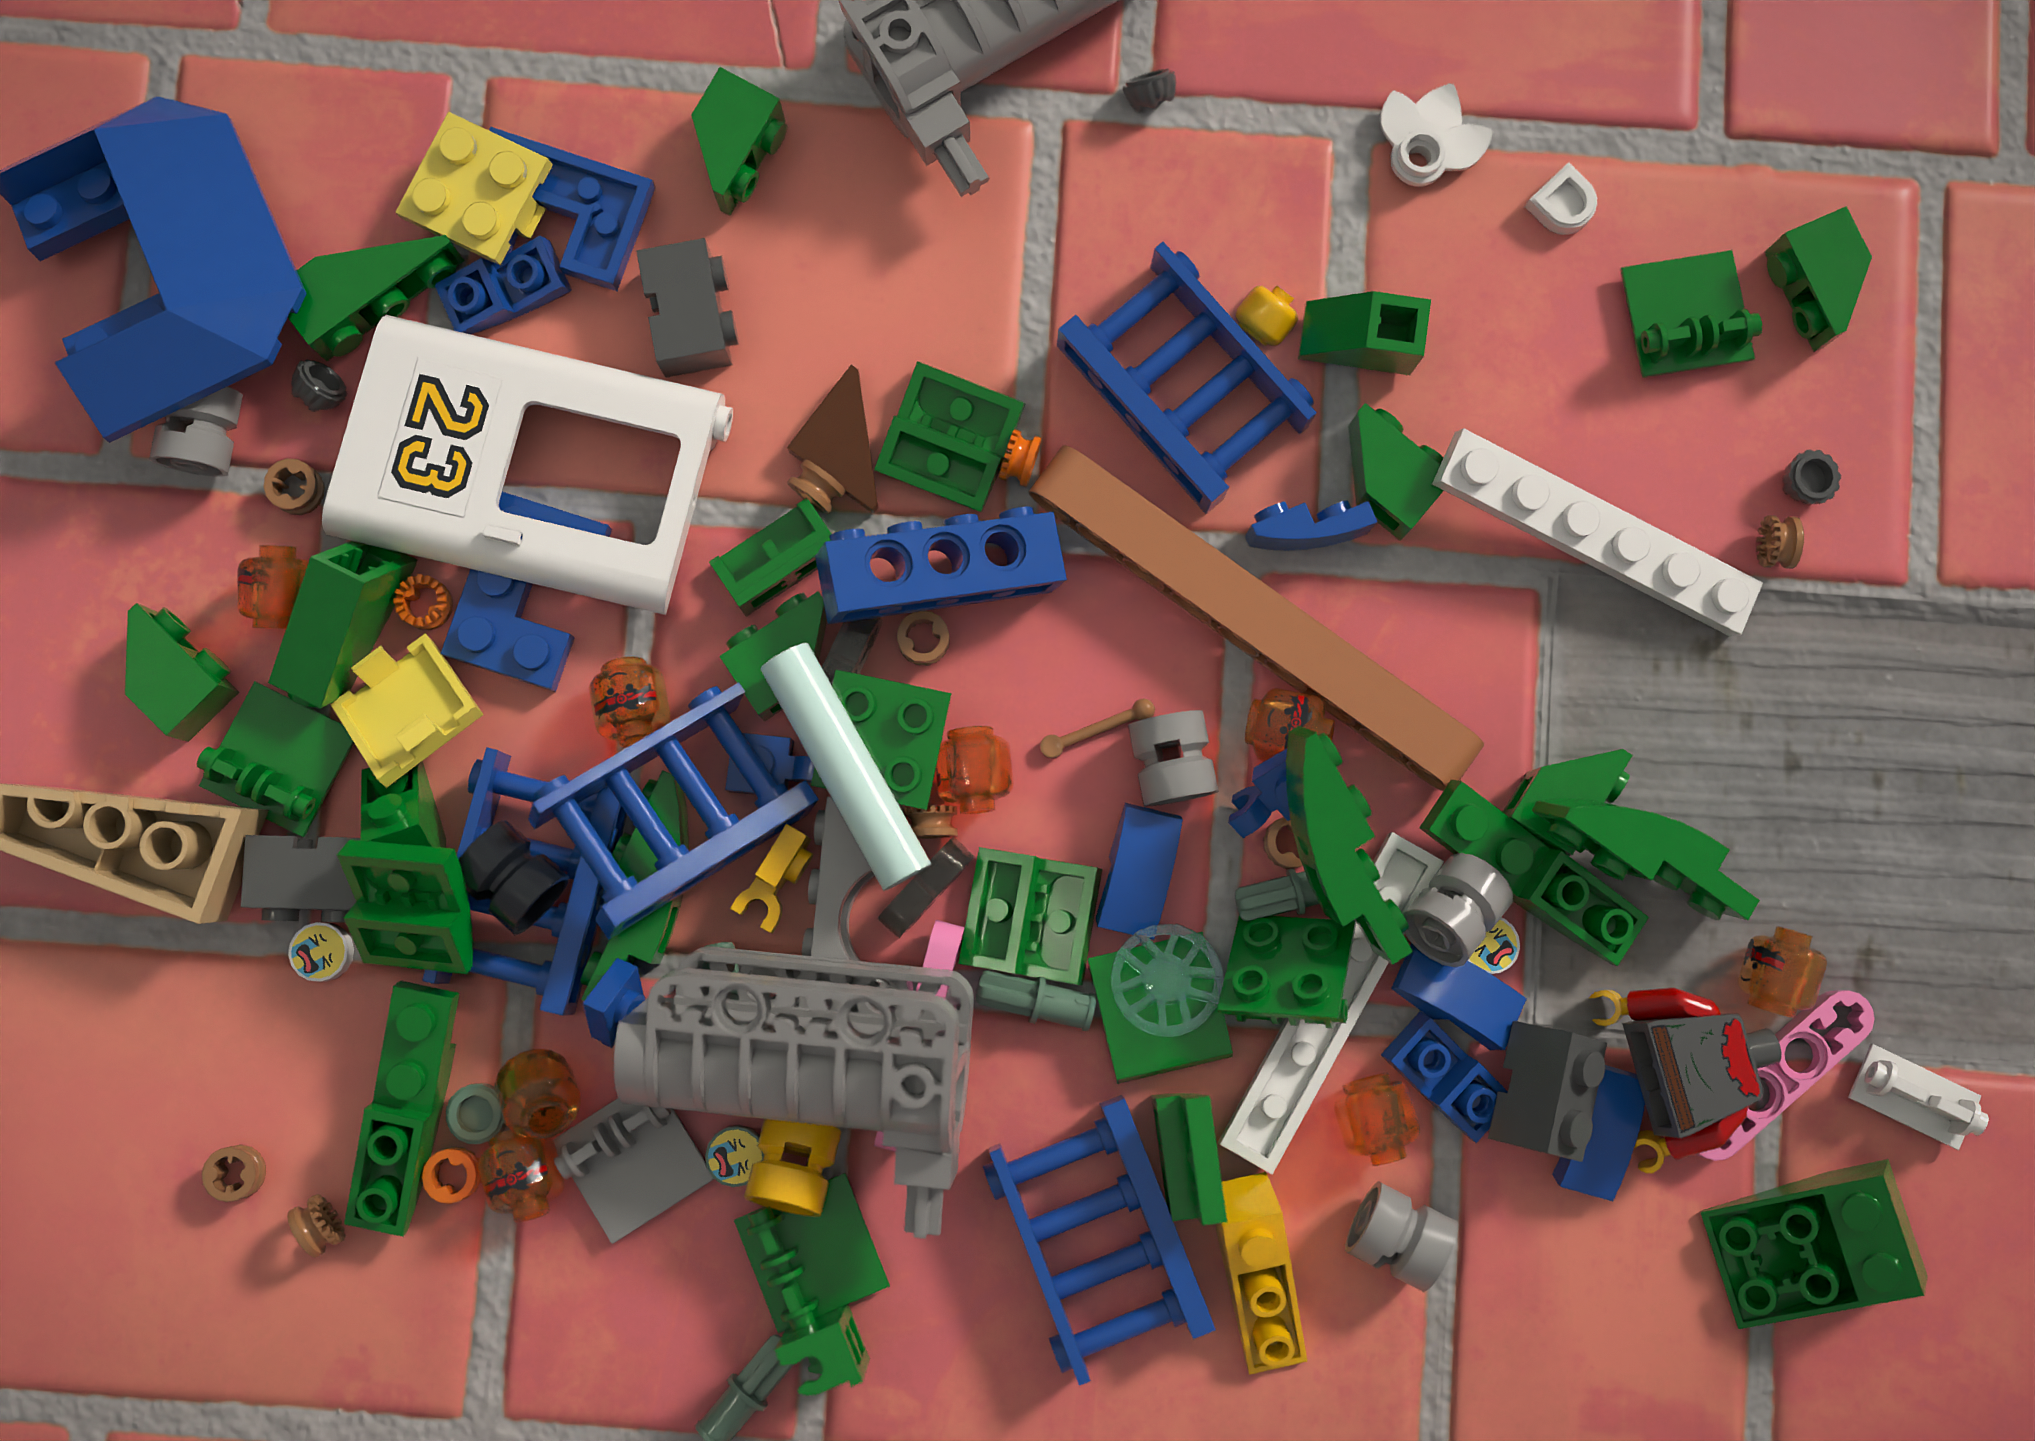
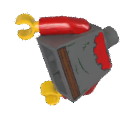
(1691, 1068)

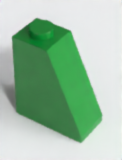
(337, 620)

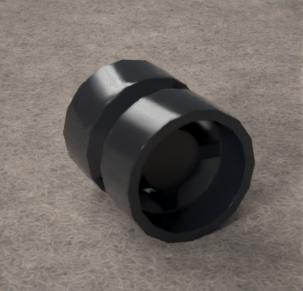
(514, 881)

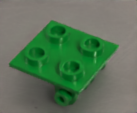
(1689, 314)
(900, 730)
(277, 759)
(1288, 971)
(812, 1262)

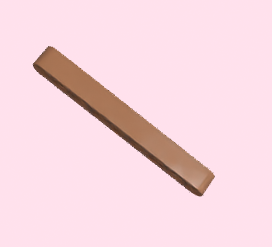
(1256, 618)

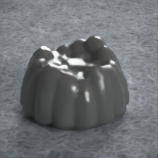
(1150, 88)
(317, 386)
(1811, 477)

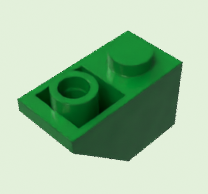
(735, 132)
(1821, 274)
(1366, 331)
(1391, 470)
(798, 622)
(170, 677)
(1586, 778)
(401, 811)

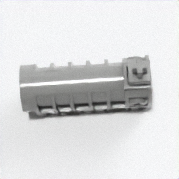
(932, 50)
(812, 1055)

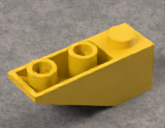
(1260, 1274)

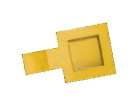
(784, 862)

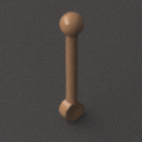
(1053, 746)

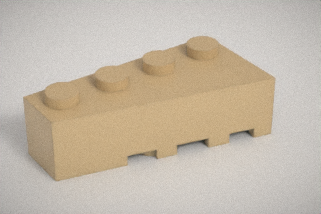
(140, 847)

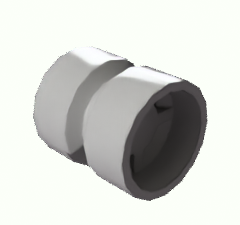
(196, 435)
(1177, 778)
(1457, 909)
(1407, 1239)

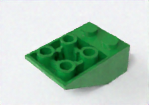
(1816, 1246)

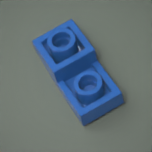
(494, 293)
(1295, 530)
(1139, 869)
(1461, 994)
(1445, 1075)
(1614, 1135)

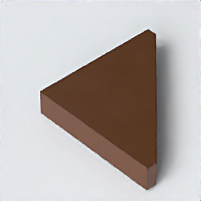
(839, 440)

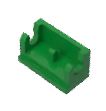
(773, 558)
(831, 1348)

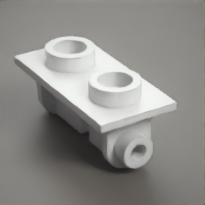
(1918, 1098)

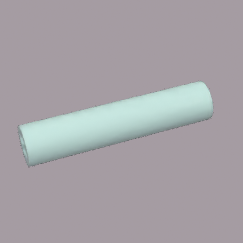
(845, 766)

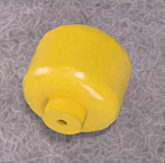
(1267, 315)

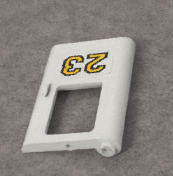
(436, 445)

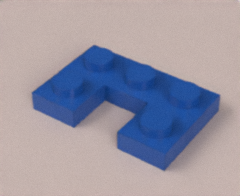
(606, 207)
(488, 618)

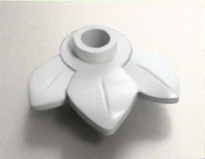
(1433, 130)

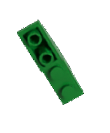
(1327, 829)
(1649, 848)
(1540, 877)
(652, 934)
(405, 1108)

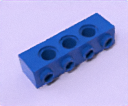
(855, 593)

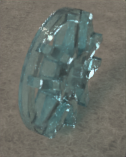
(1166, 979)

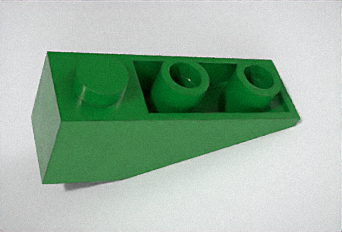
(361, 286)

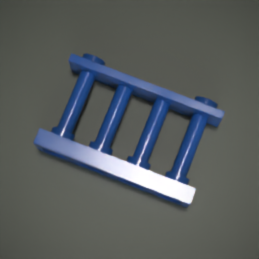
(1167, 431)
(676, 866)
(571, 921)
(1157, 1246)

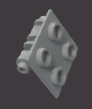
(630, 1164)

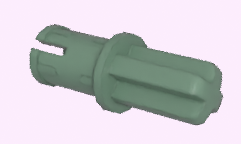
(1275, 896)
(1036, 999)
(744, 1395)

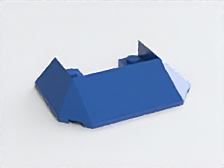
(206, 242)

